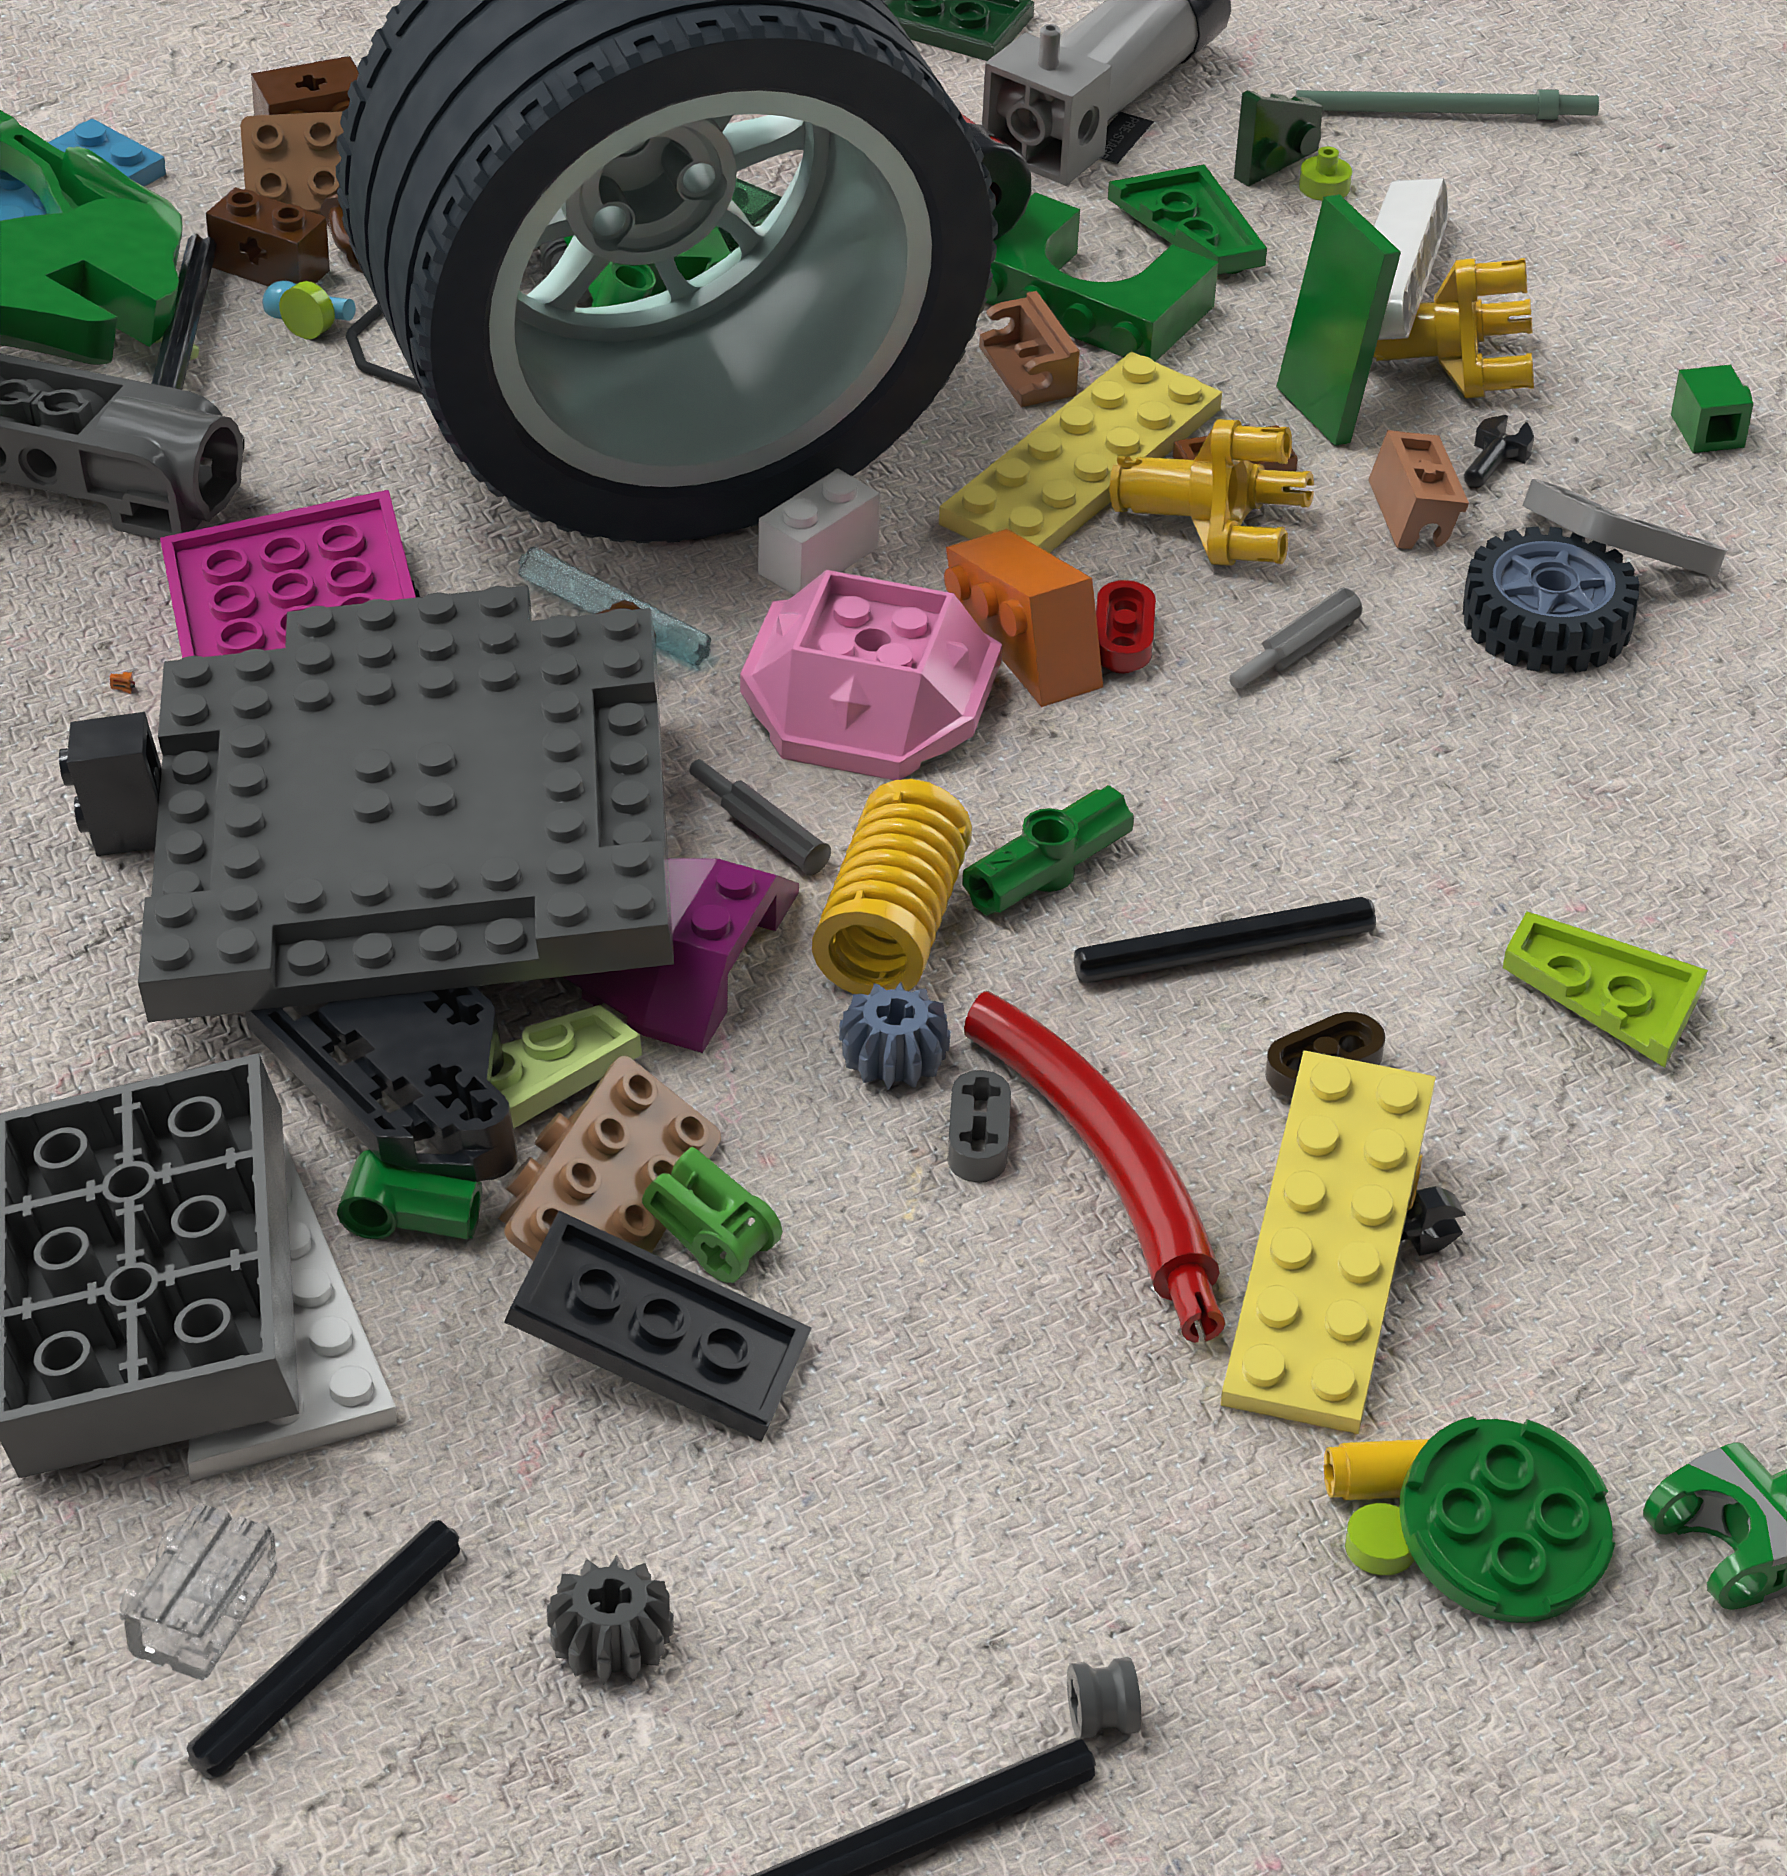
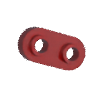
(1125, 625)

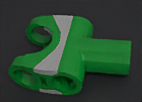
(1740, 1503)

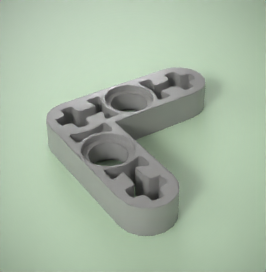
(1622, 531)

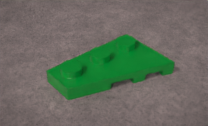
(1193, 214)

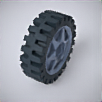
(1550, 600)

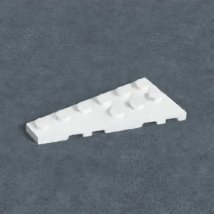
(336, 1369)

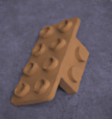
(292, 157)
(605, 1160)

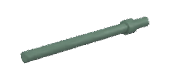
(1545, 104)

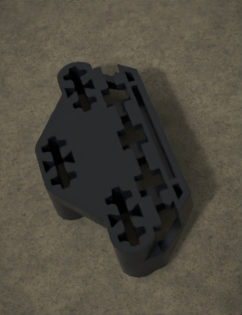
(426, 1054)

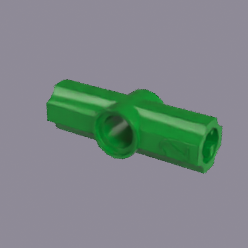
(1047, 850)

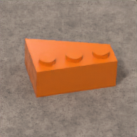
(1034, 609)

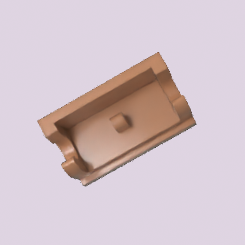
(1032, 351)
(1416, 487)

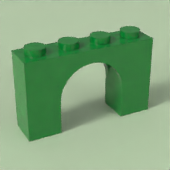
(1118, 316)

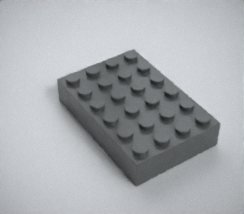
(144, 1267)

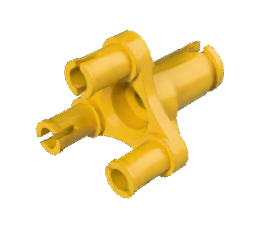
(1459, 321)
(1219, 490)

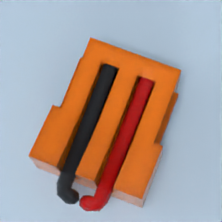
(122, 682)

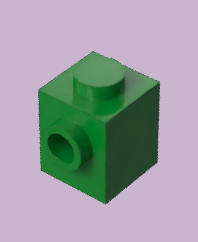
(1712, 408)

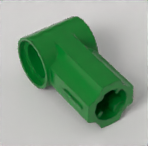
(392, 1196)

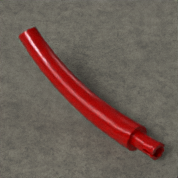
(1130, 1154)

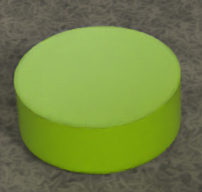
(306, 310)
(1377, 1540)

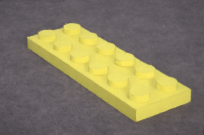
(1064, 466)
(1329, 1243)

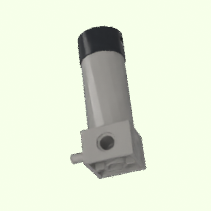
(1061, 89)

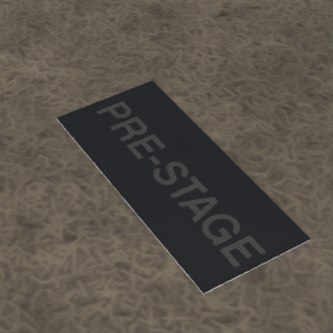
(1123, 134)

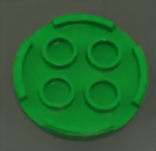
(1507, 1519)

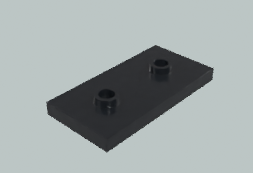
(658, 1325)

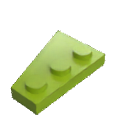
(1608, 982)

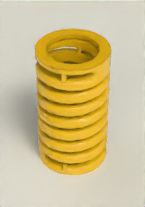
(892, 887)

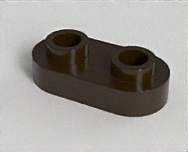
(1340, 1035)

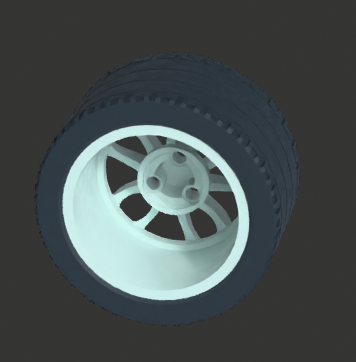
(611, 125)

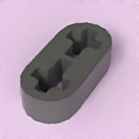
(971, 1124)

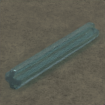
(597, 595)

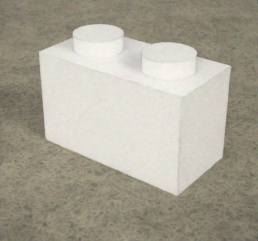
(818, 531)

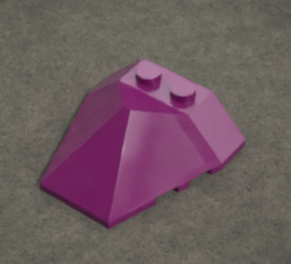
(712, 920)

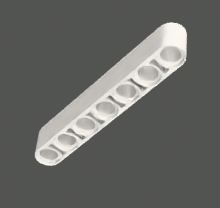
(1414, 222)

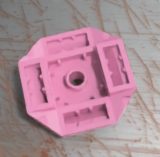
(869, 675)

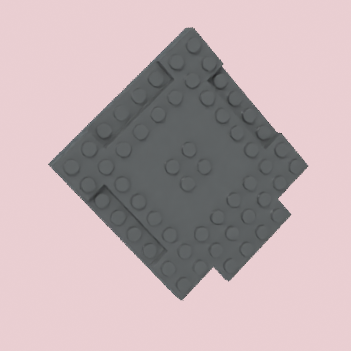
(408, 807)

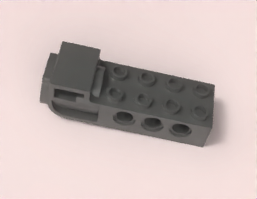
(117, 445)

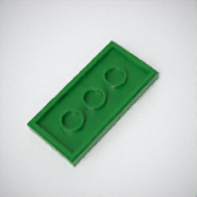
(1338, 319)

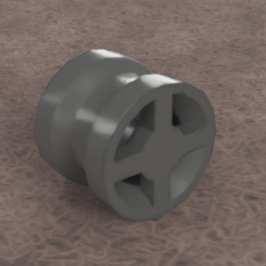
(1104, 1698)

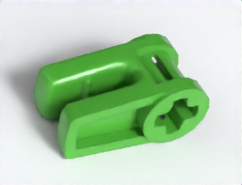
(712, 1215)

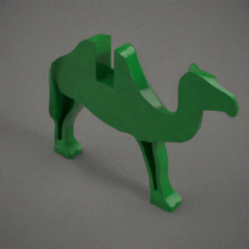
(91, 262)

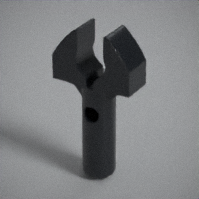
(1496, 449)
(1432, 1220)

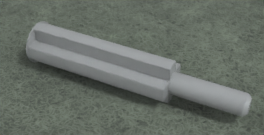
(1301, 635)

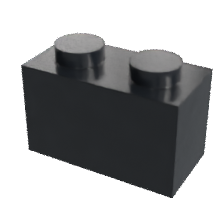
(115, 781)

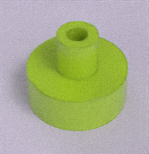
(1325, 175)

